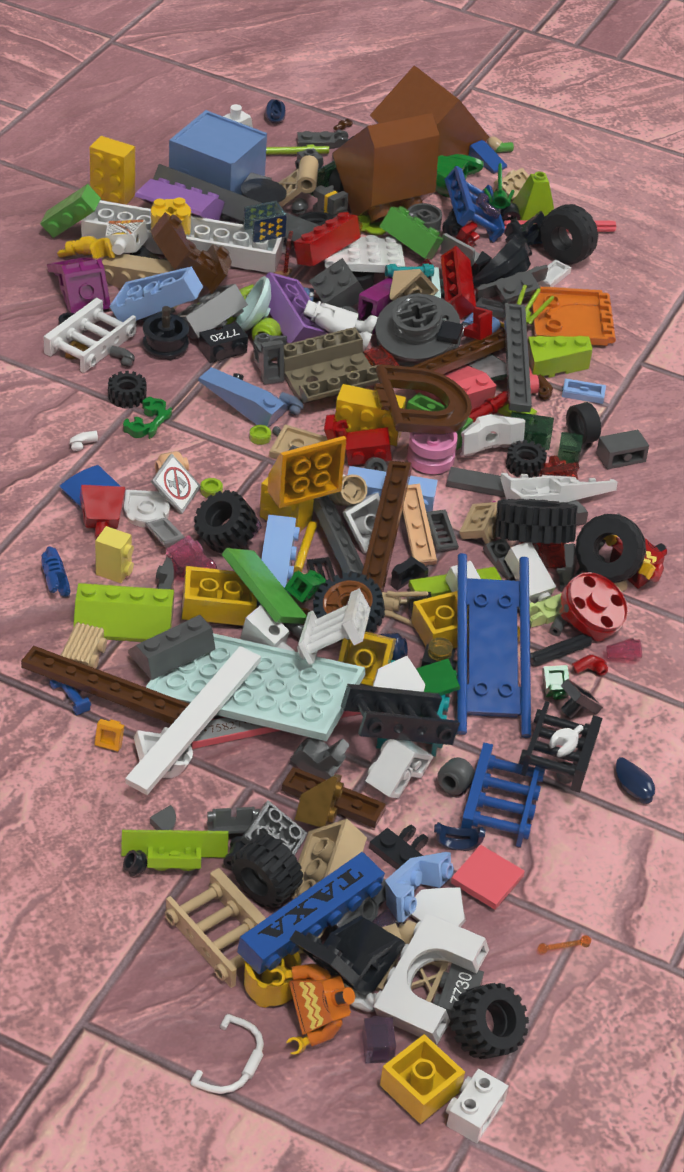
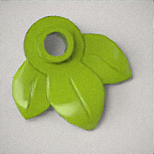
(372, 228)

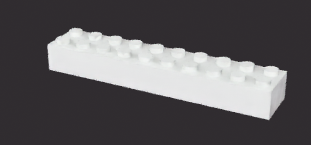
(204, 232)

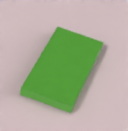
(264, 586)

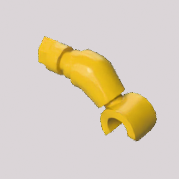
(88, 246)

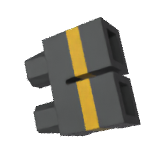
(330, 201)

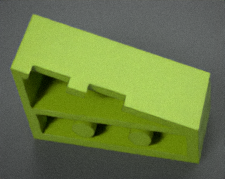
(559, 354)

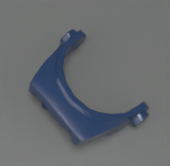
(475, 837)

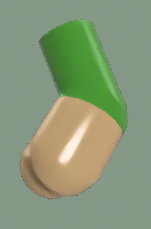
(498, 146)

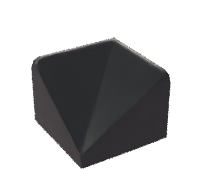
(480, 263)

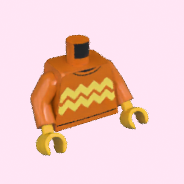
(318, 1000)

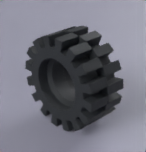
(134, 396)
(519, 452)

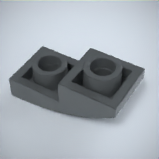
(496, 553)
(166, 575)

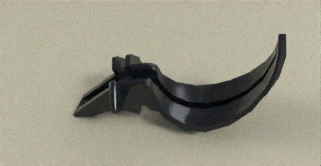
(514, 255)

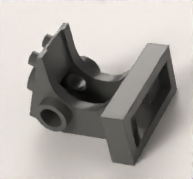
(265, 349)

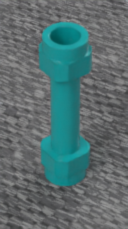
(427, 269)

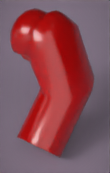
(591, 662)

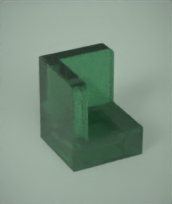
(570, 447)

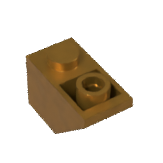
(318, 803)

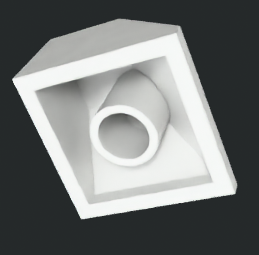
(362, 518)

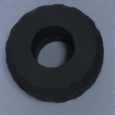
(581, 228)
(633, 547)

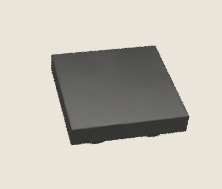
(275, 823)

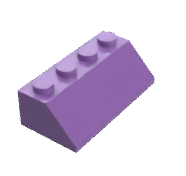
(201, 205)
(287, 308)

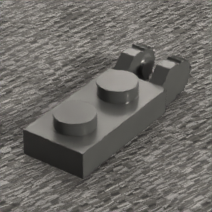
(324, 138)

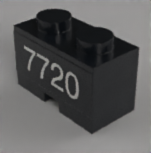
(223, 343)

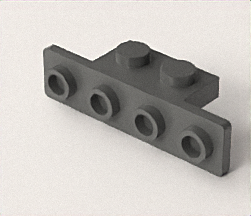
(510, 287)

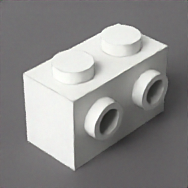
(477, 1105)

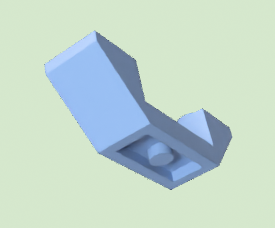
(426, 870)

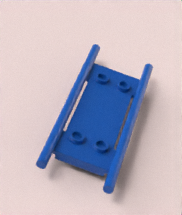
(493, 647)

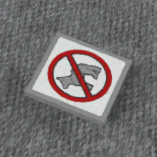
(175, 483)

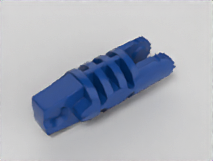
(54, 572)

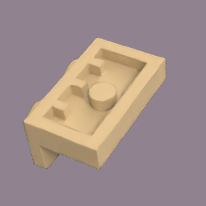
(512, 181)
(480, 522)

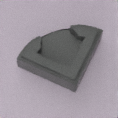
(164, 819)

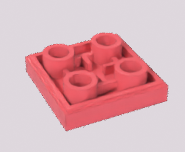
(487, 877)

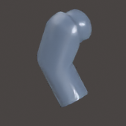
(294, 402)

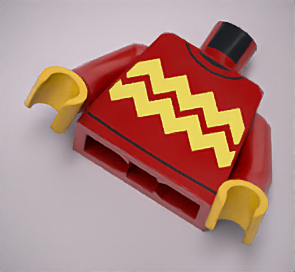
(652, 565)

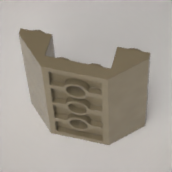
(324, 363)

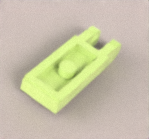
(545, 611)

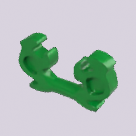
(151, 407)

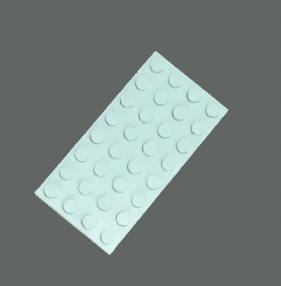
(277, 694)

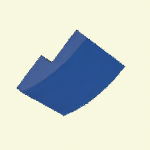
(91, 476)

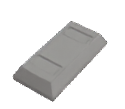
(165, 531)

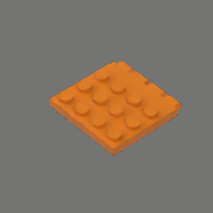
(575, 314)

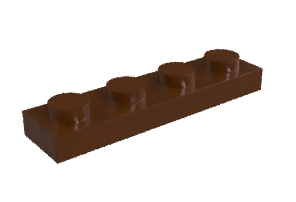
(350, 804)

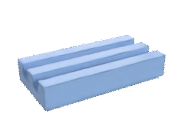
(584, 391)

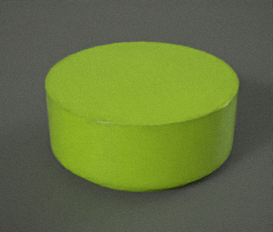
(260, 434)
(210, 487)

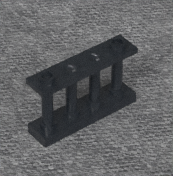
(399, 714)
(579, 758)

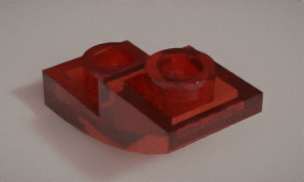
(379, 356)

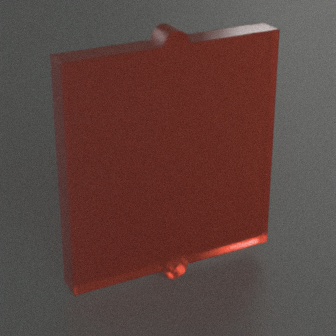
(288, 251)

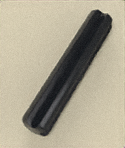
(560, 649)

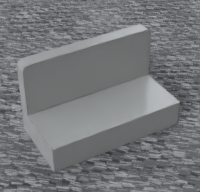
(450, 242)

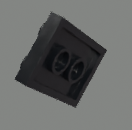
(355, 951)

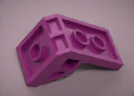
(81, 282)

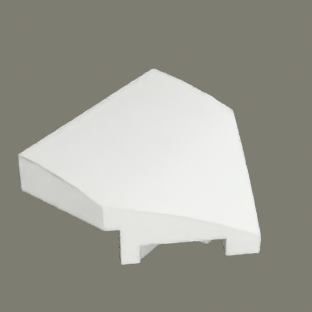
(399, 675)
(441, 903)

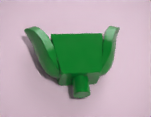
(447, 163)

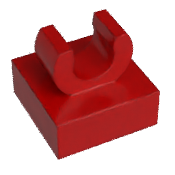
(468, 235)
(335, 429)

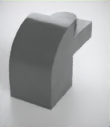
(319, 758)

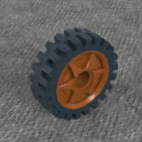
(338, 592)

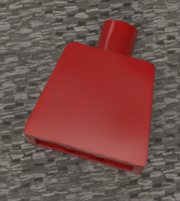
(101, 506)

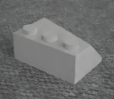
(214, 309)

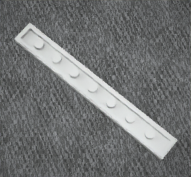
(192, 720)

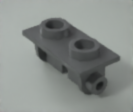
(222, 821)

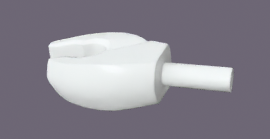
(567, 738)

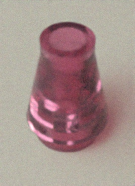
(625, 650)

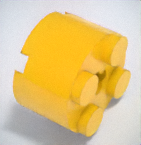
(172, 206)
(260, 986)

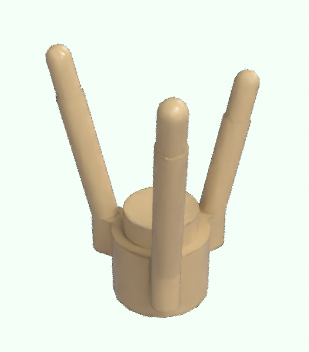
(393, 600)

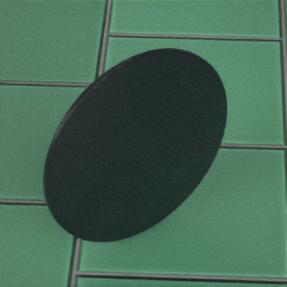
(263, 190)

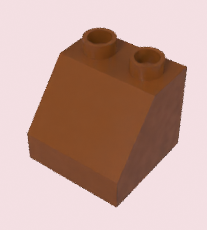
(421, 95)
(389, 165)

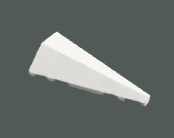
(553, 487)

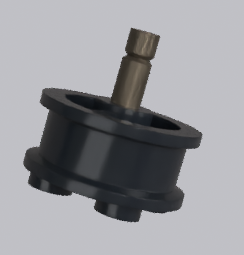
(166, 335)

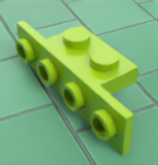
(175, 847)

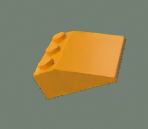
(307, 472)

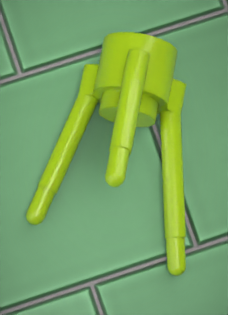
(529, 319)

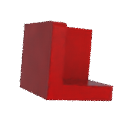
(481, 324)

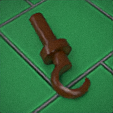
(343, 124)

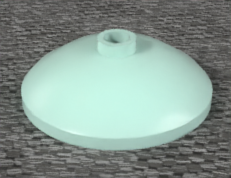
(258, 303)

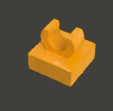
(109, 734)

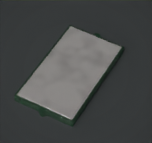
(492, 366)

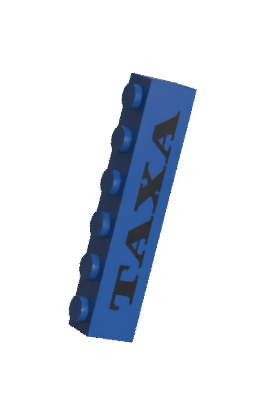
(311, 912)

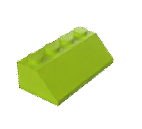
(124, 610)

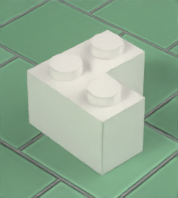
(396, 766)

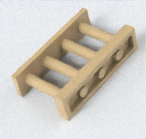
(236, 906)

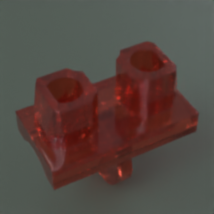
(559, 468)

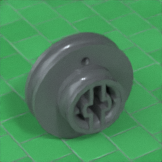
(411, 327)

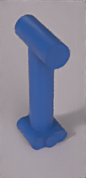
(80, 705)

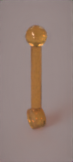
(585, 941)

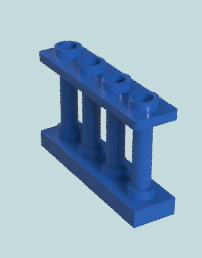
(464, 200)
(479, 799)

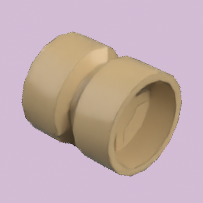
(353, 491)

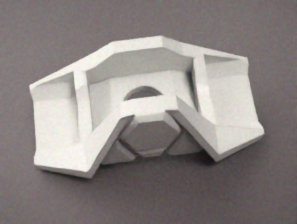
(479, 436)

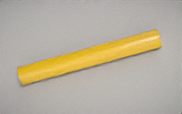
(305, 545)

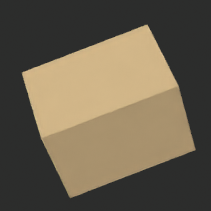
(411, 282)

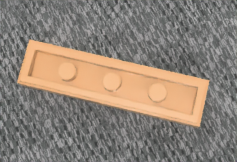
(418, 526)

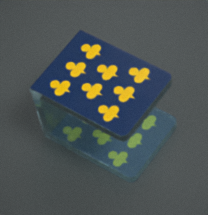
(266, 220)

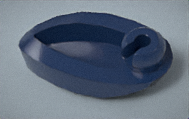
(275, 111)
(635, 780)

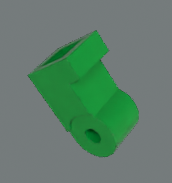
(304, 585)

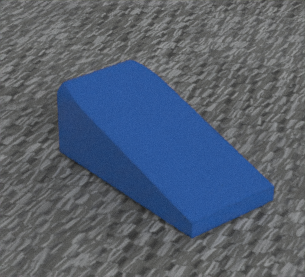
(484, 152)

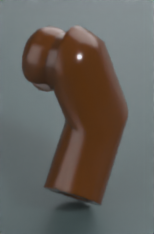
(545, 388)

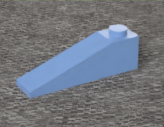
(251, 401)

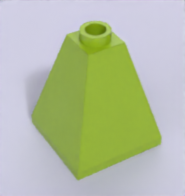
(534, 196)

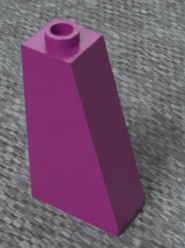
(374, 300)

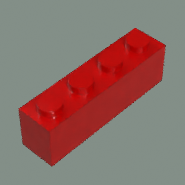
(327, 239)
(458, 281)

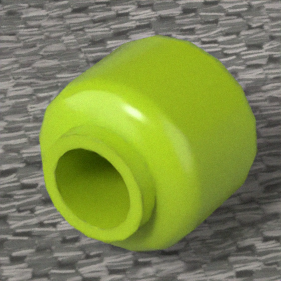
(267, 326)

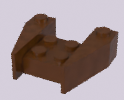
(181, 253)

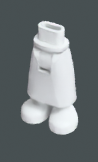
(337, 319)

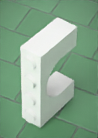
(540, 583)
(432, 941)

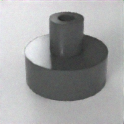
(376, 462)

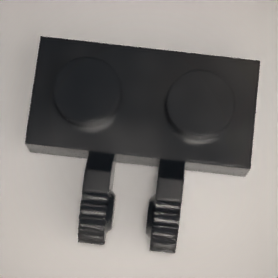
(395, 848)

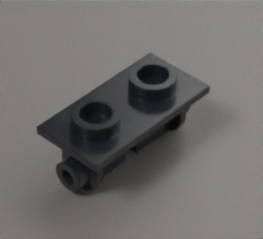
(451, 225)

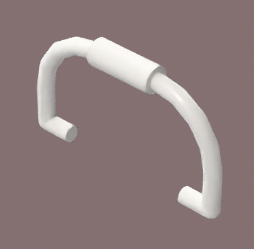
(250, 1067)

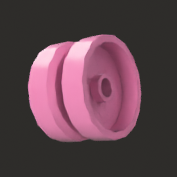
(432, 452)

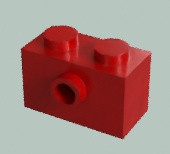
(368, 444)

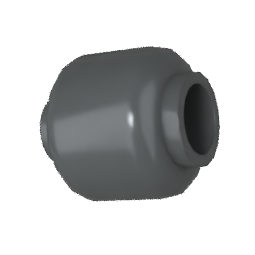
(455, 776)

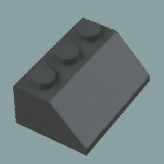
(174, 647)

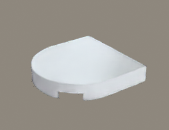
(145, 506)

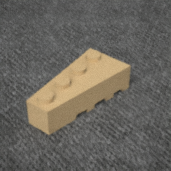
(131, 267)

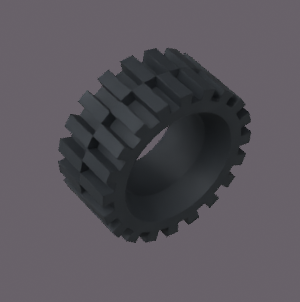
(536, 521)

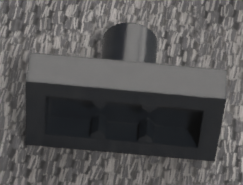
(579, 698)

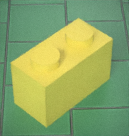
(114, 554)

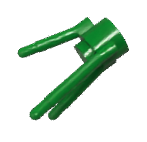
(499, 198)

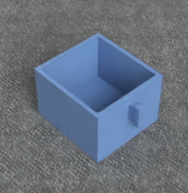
(218, 151)

